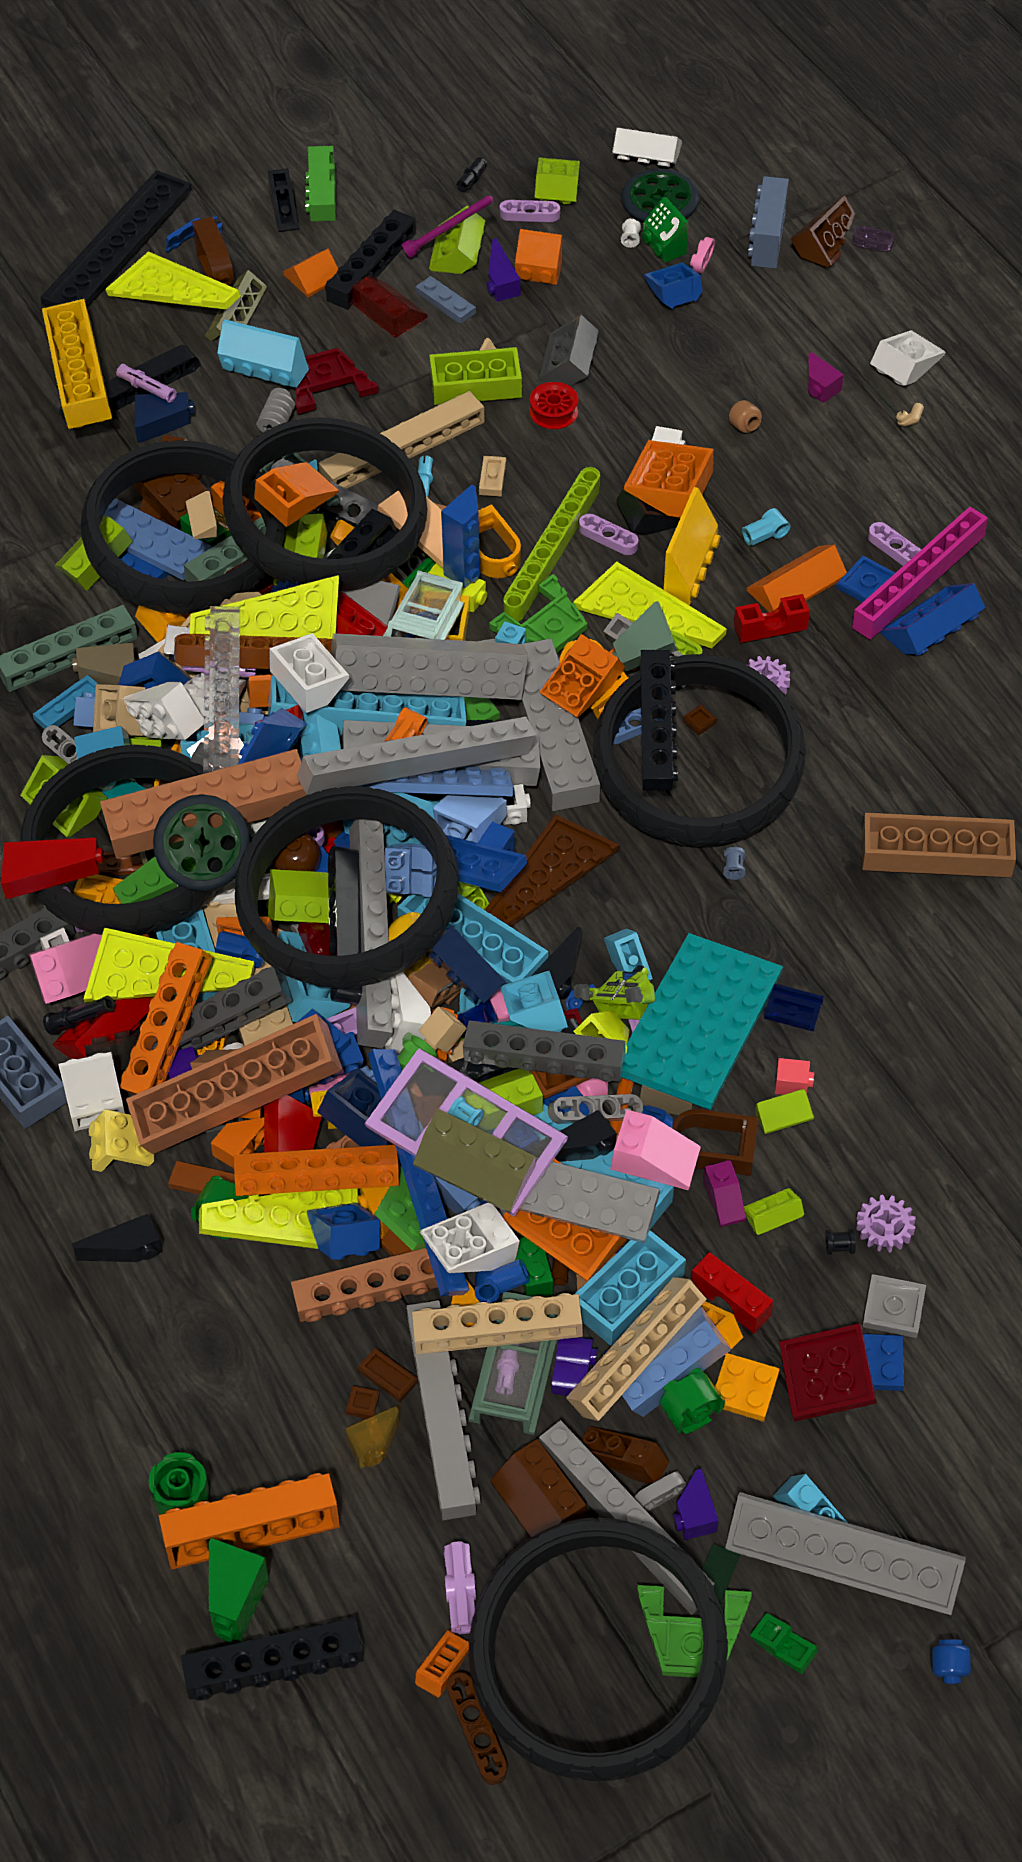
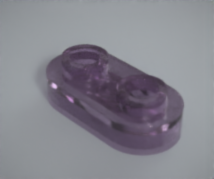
(873, 238)

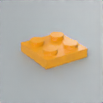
(746, 1386)

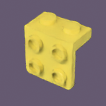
(115, 1138)

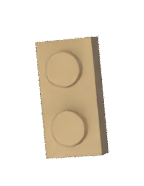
(492, 476)

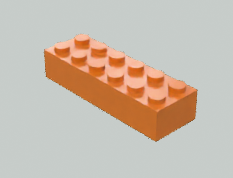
(250, 1519)

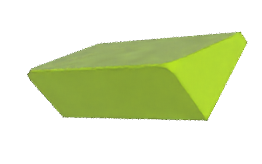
(784, 1111)
(774, 1211)

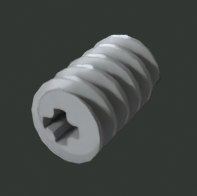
(276, 410)

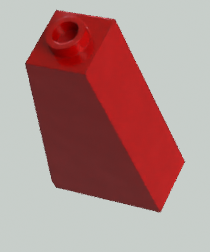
(47, 863)
(289, 1126)

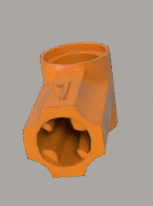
(407, 725)

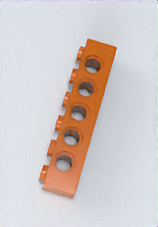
(177, 1013)
(316, 1170)

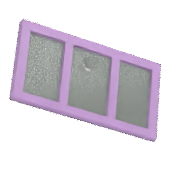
(433, 1085)

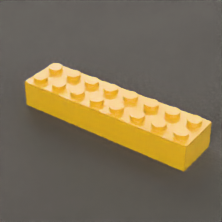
(76, 364)

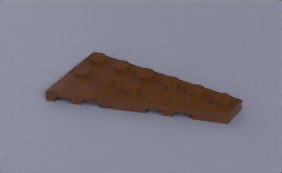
(553, 863)

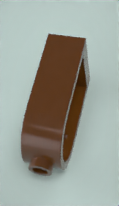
(212, 251)
(726, 1122)

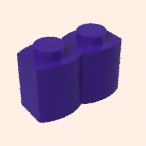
(572, 1363)

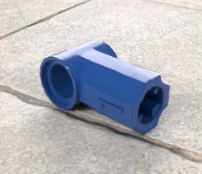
(237, 946)
(501, 1280)

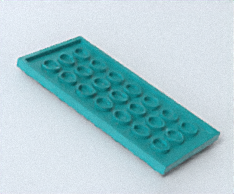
(699, 1020)

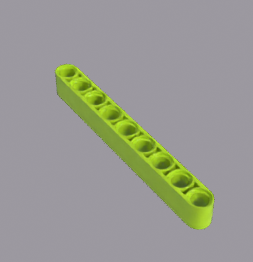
(552, 543)

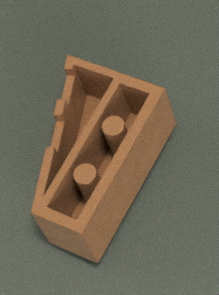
(434, 985)

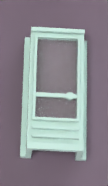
(428, 607)

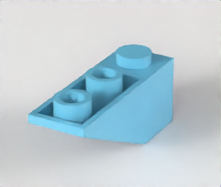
(804, 1495)

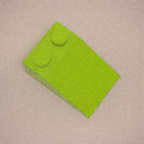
(557, 180)

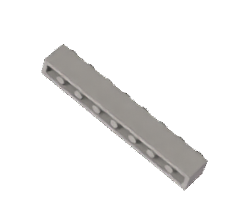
(444, 1428)
(607, 1497)

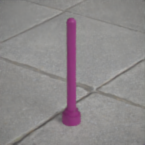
(413, 246)

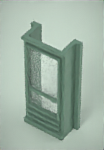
(514, 1379)

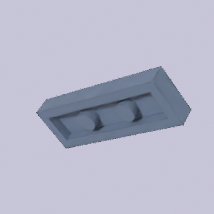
(445, 299)

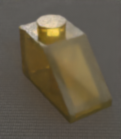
(373, 1437)

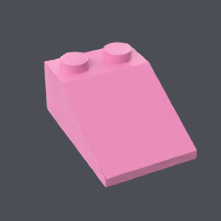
(65, 967)
(654, 1151)

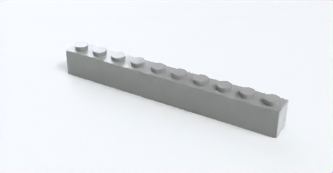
(416, 755)
(375, 1005)

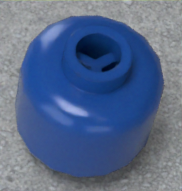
(951, 1661)

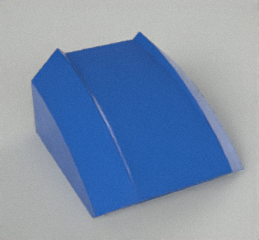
(675, 284)

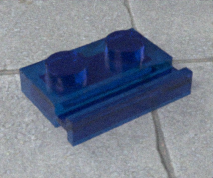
(793, 1007)

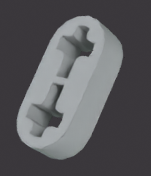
(661, 1491)

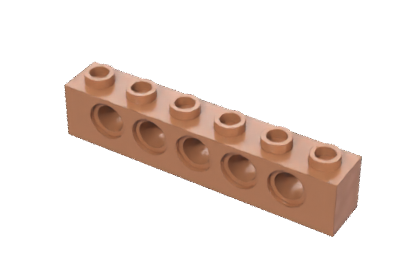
(360, 1278)

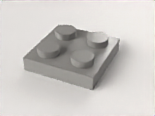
(894, 1306)

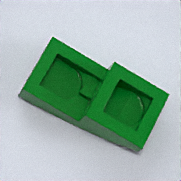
(783, 1644)

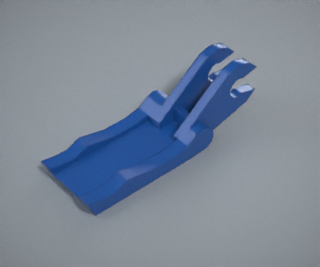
(182, 234)

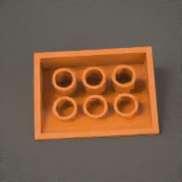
(668, 475)
(573, 1246)

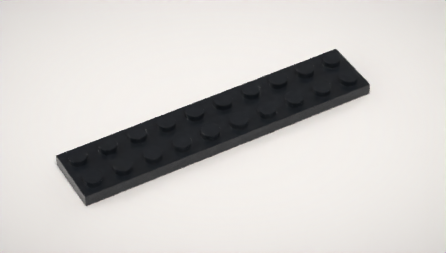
(118, 240)

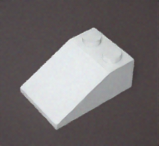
(906, 357)

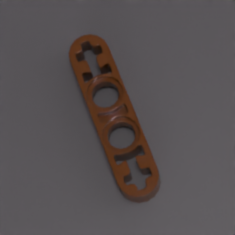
(476, 1728)

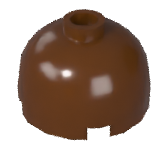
(299, 855)

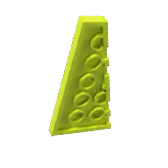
(165, 281)
(631, 595)
(285, 612)
(132, 966)
(272, 1217)

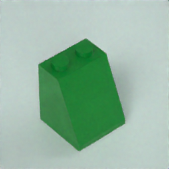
(235, 1588)

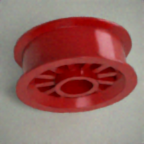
(554, 405)

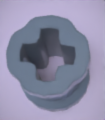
(734, 863)

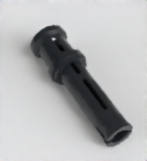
(70, 1017)

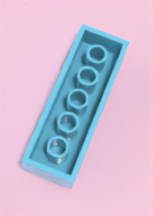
(500, 945)

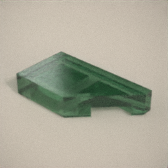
(720, 1568)

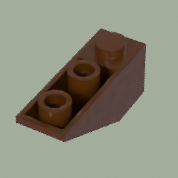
(626, 1454)

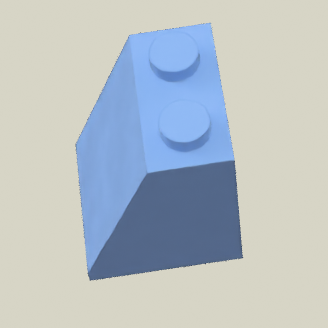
(469, 815)

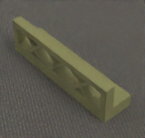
(242, 283)

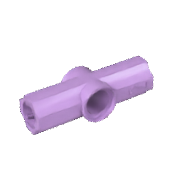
(459, 1586)

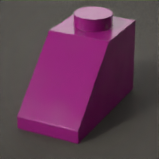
(822, 378)
(724, 1193)

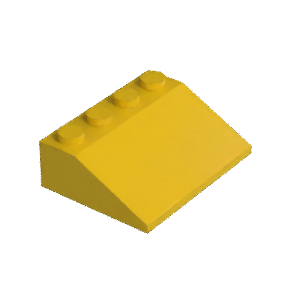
(691, 549)

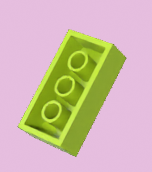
(484, 373)

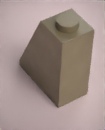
(103, 662)

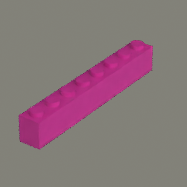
(919, 573)

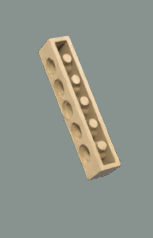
(487, 1334)
(636, 1348)

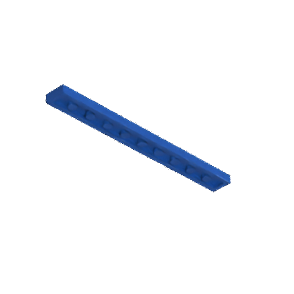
(421, 1184)

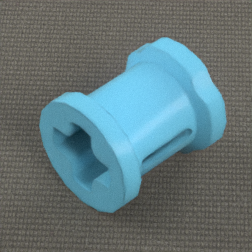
(460, 1106)

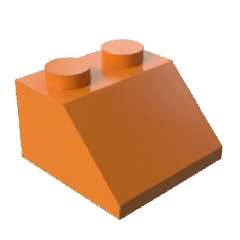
(539, 256)

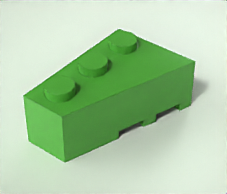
(321, 183)

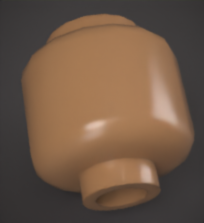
(745, 416)

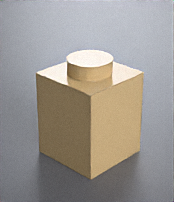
(442, 1029)

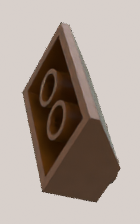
(537, 1490)

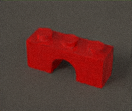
(788, 617)
(748, 1303)

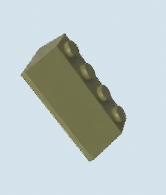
(474, 1160)

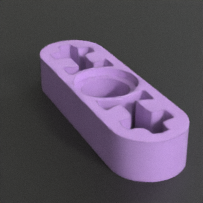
(549, 209)
(594, 527)
(891, 537)

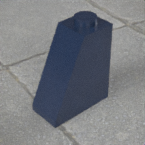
(157, 416)

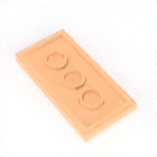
(431, 537)

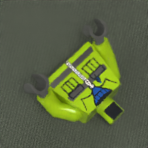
(623, 993)

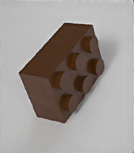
(169, 494)

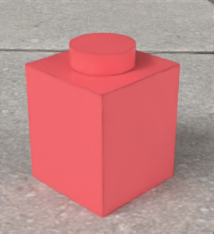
(793, 1076)

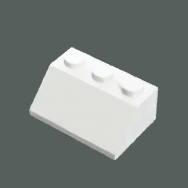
(646, 147)
(307, 672)

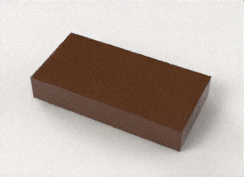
(387, 1375)

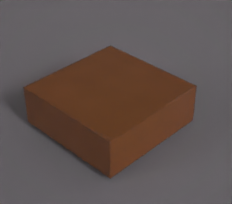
(699, 720)
(362, 1402)

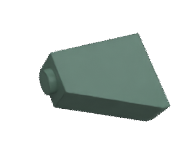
(646, 633)

